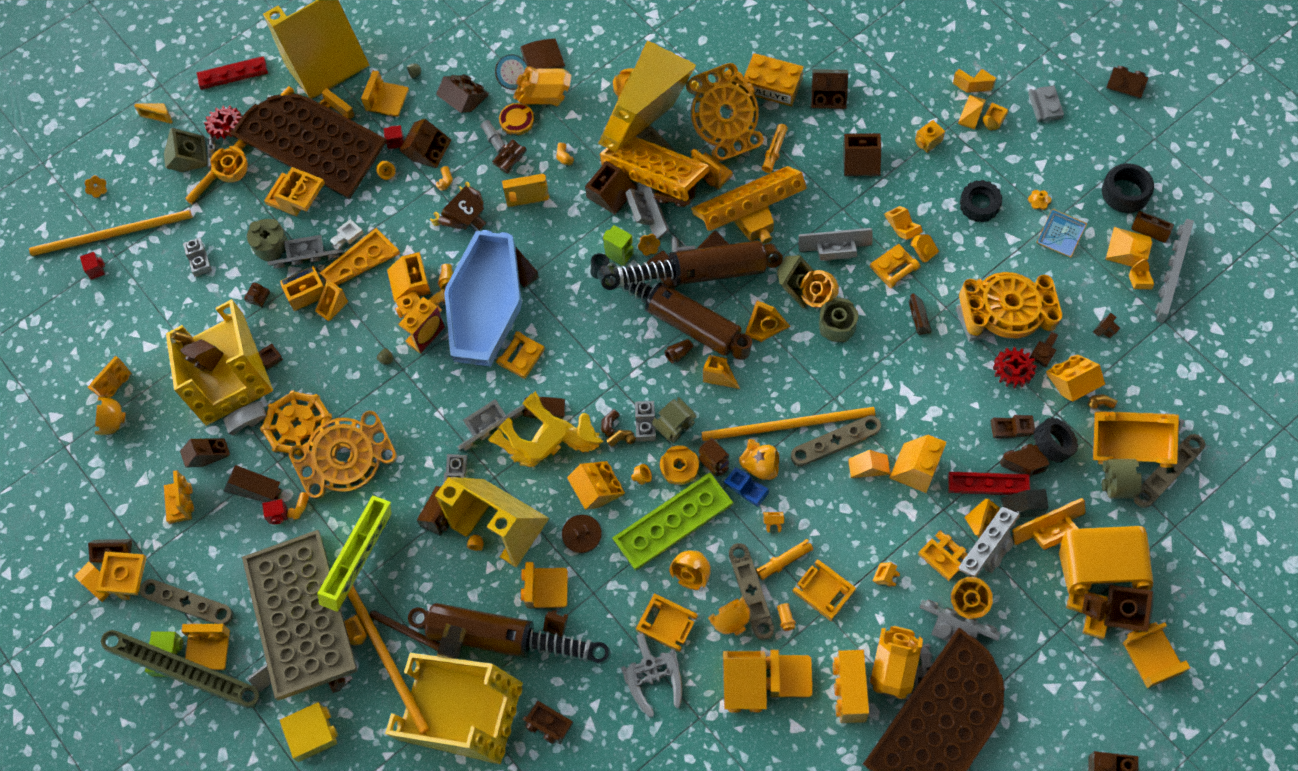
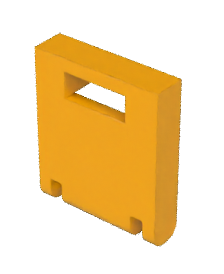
(525, 190)
(821, 588)
(670, 624)

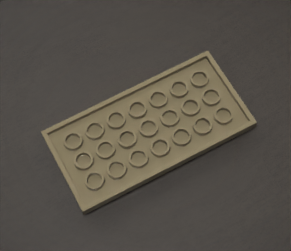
(299, 637)

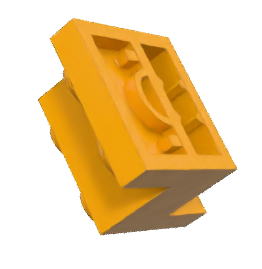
(294, 191)

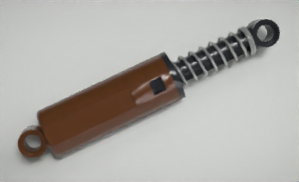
(698, 265)
(685, 314)
(502, 633)

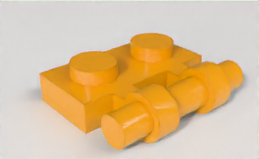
(941, 559)

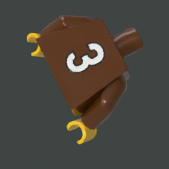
(462, 210)

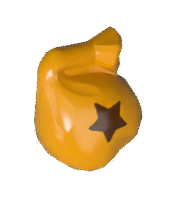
(760, 460)

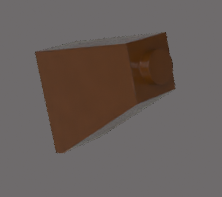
(252, 485)

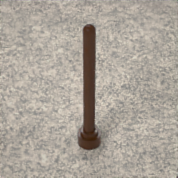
(404, 630)

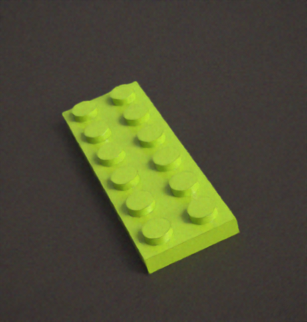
(672, 521)

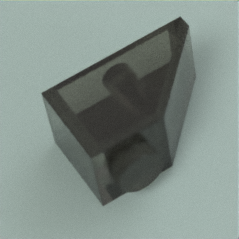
(1027, 503)
(451, 642)

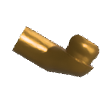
(185, 338)
(1103, 399)
(625, 435)

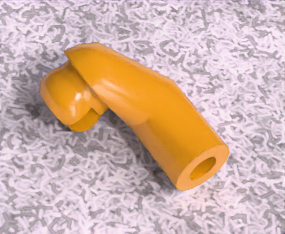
(562, 156)
(447, 179)
(300, 506)

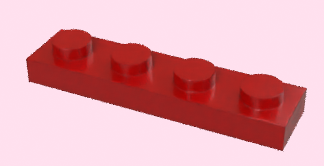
(232, 72)
(987, 483)

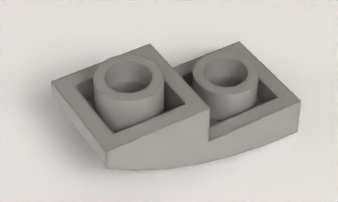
(197, 256)
(246, 415)
(644, 417)
(456, 466)

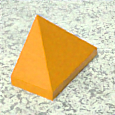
(154, 111)
(972, 112)
(331, 301)
(982, 516)

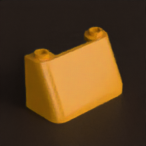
(1137, 436)
(1106, 557)

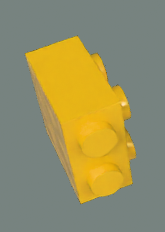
(309, 731)

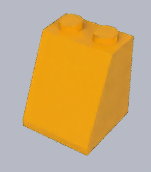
(918, 462)
(744, 680)

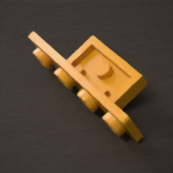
(1050, 528)

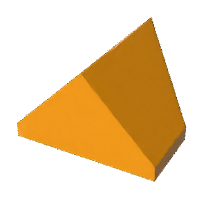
(765, 322)
(718, 372)

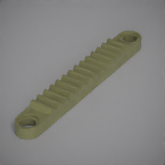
(179, 669)

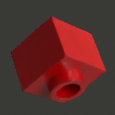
(394, 136)
(92, 265)
(275, 511)

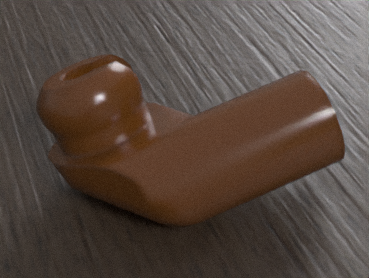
(606, 423)

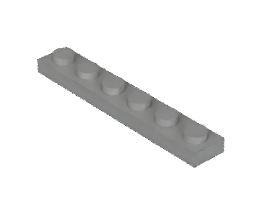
(1171, 277)

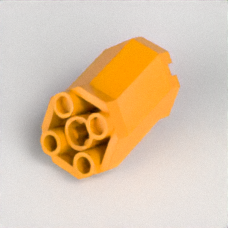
(542, 86)
(896, 662)

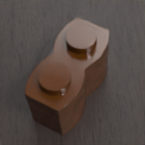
(714, 457)

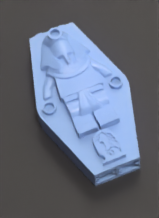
(483, 298)

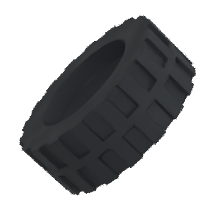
(985, 188)
(1063, 434)

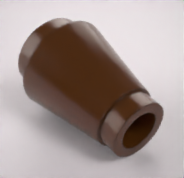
(678, 350)

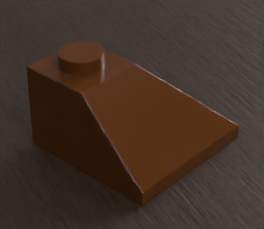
(1129, 608)

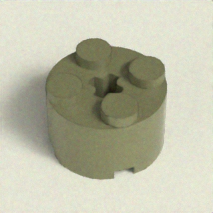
(267, 239)
(838, 320)
(674, 419)
(1121, 478)

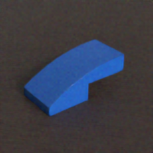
(746, 487)

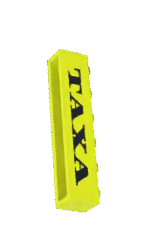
(354, 553)

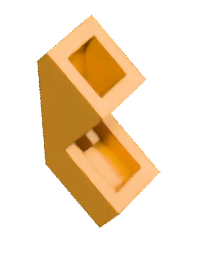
(981, 82)
(902, 224)
(89, 578)

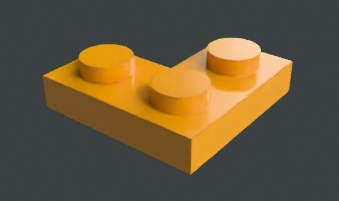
(1091, 626)

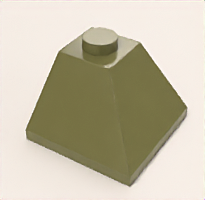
(185, 151)
(791, 274)

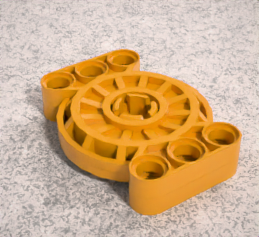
(712, 124)
(1034, 305)
(324, 454)

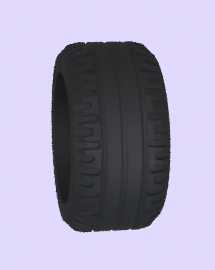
(1131, 173)

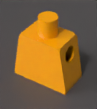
(757, 225)

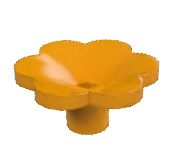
(96, 190)
(1039, 199)
(650, 247)

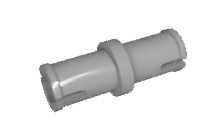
(492, 135)

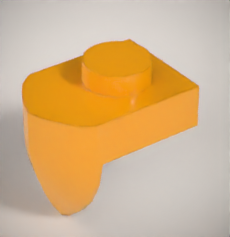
(994, 116)
(924, 246)
(1140, 275)
(355, 630)

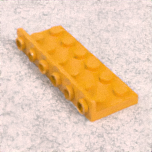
(657, 167)
(750, 197)

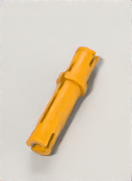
(773, 153)
(776, 564)

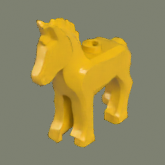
(548, 437)

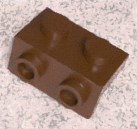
(1127, 82)
(547, 722)

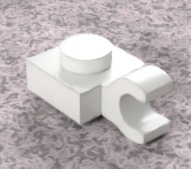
(346, 233)

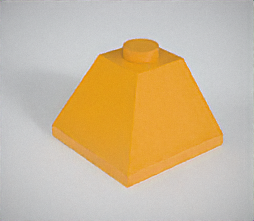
(1128, 247)

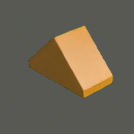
(869, 464)

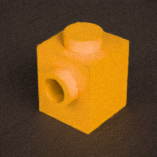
(929, 136)
(406, 303)

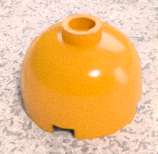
(229, 164)
(819, 288)
(108, 416)
(691, 569)
(971, 597)
(731, 617)

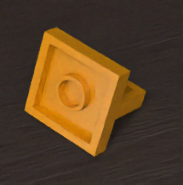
(121, 574)

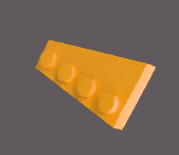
(361, 257)

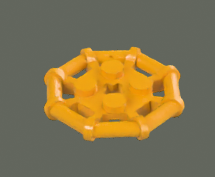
(290, 414)

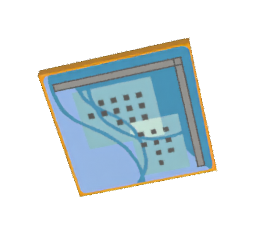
(1061, 232)

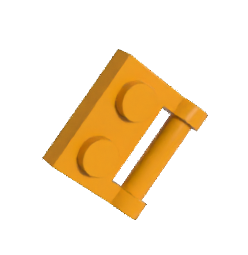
(890, 262)
(524, 359)

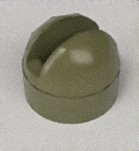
(414, 70)
(385, 357)

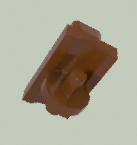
(509, 156)

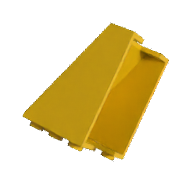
(317, 45)
(646, 95)
(235, 379)
(469, 498)
(463, 704)

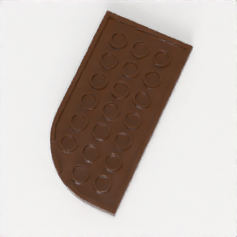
(311, 140)
(946, 713)

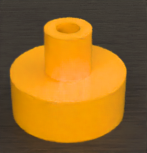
(385, 170)
(642, 474)

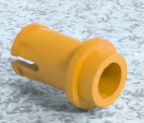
(787, 621)

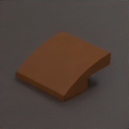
(543, 54)

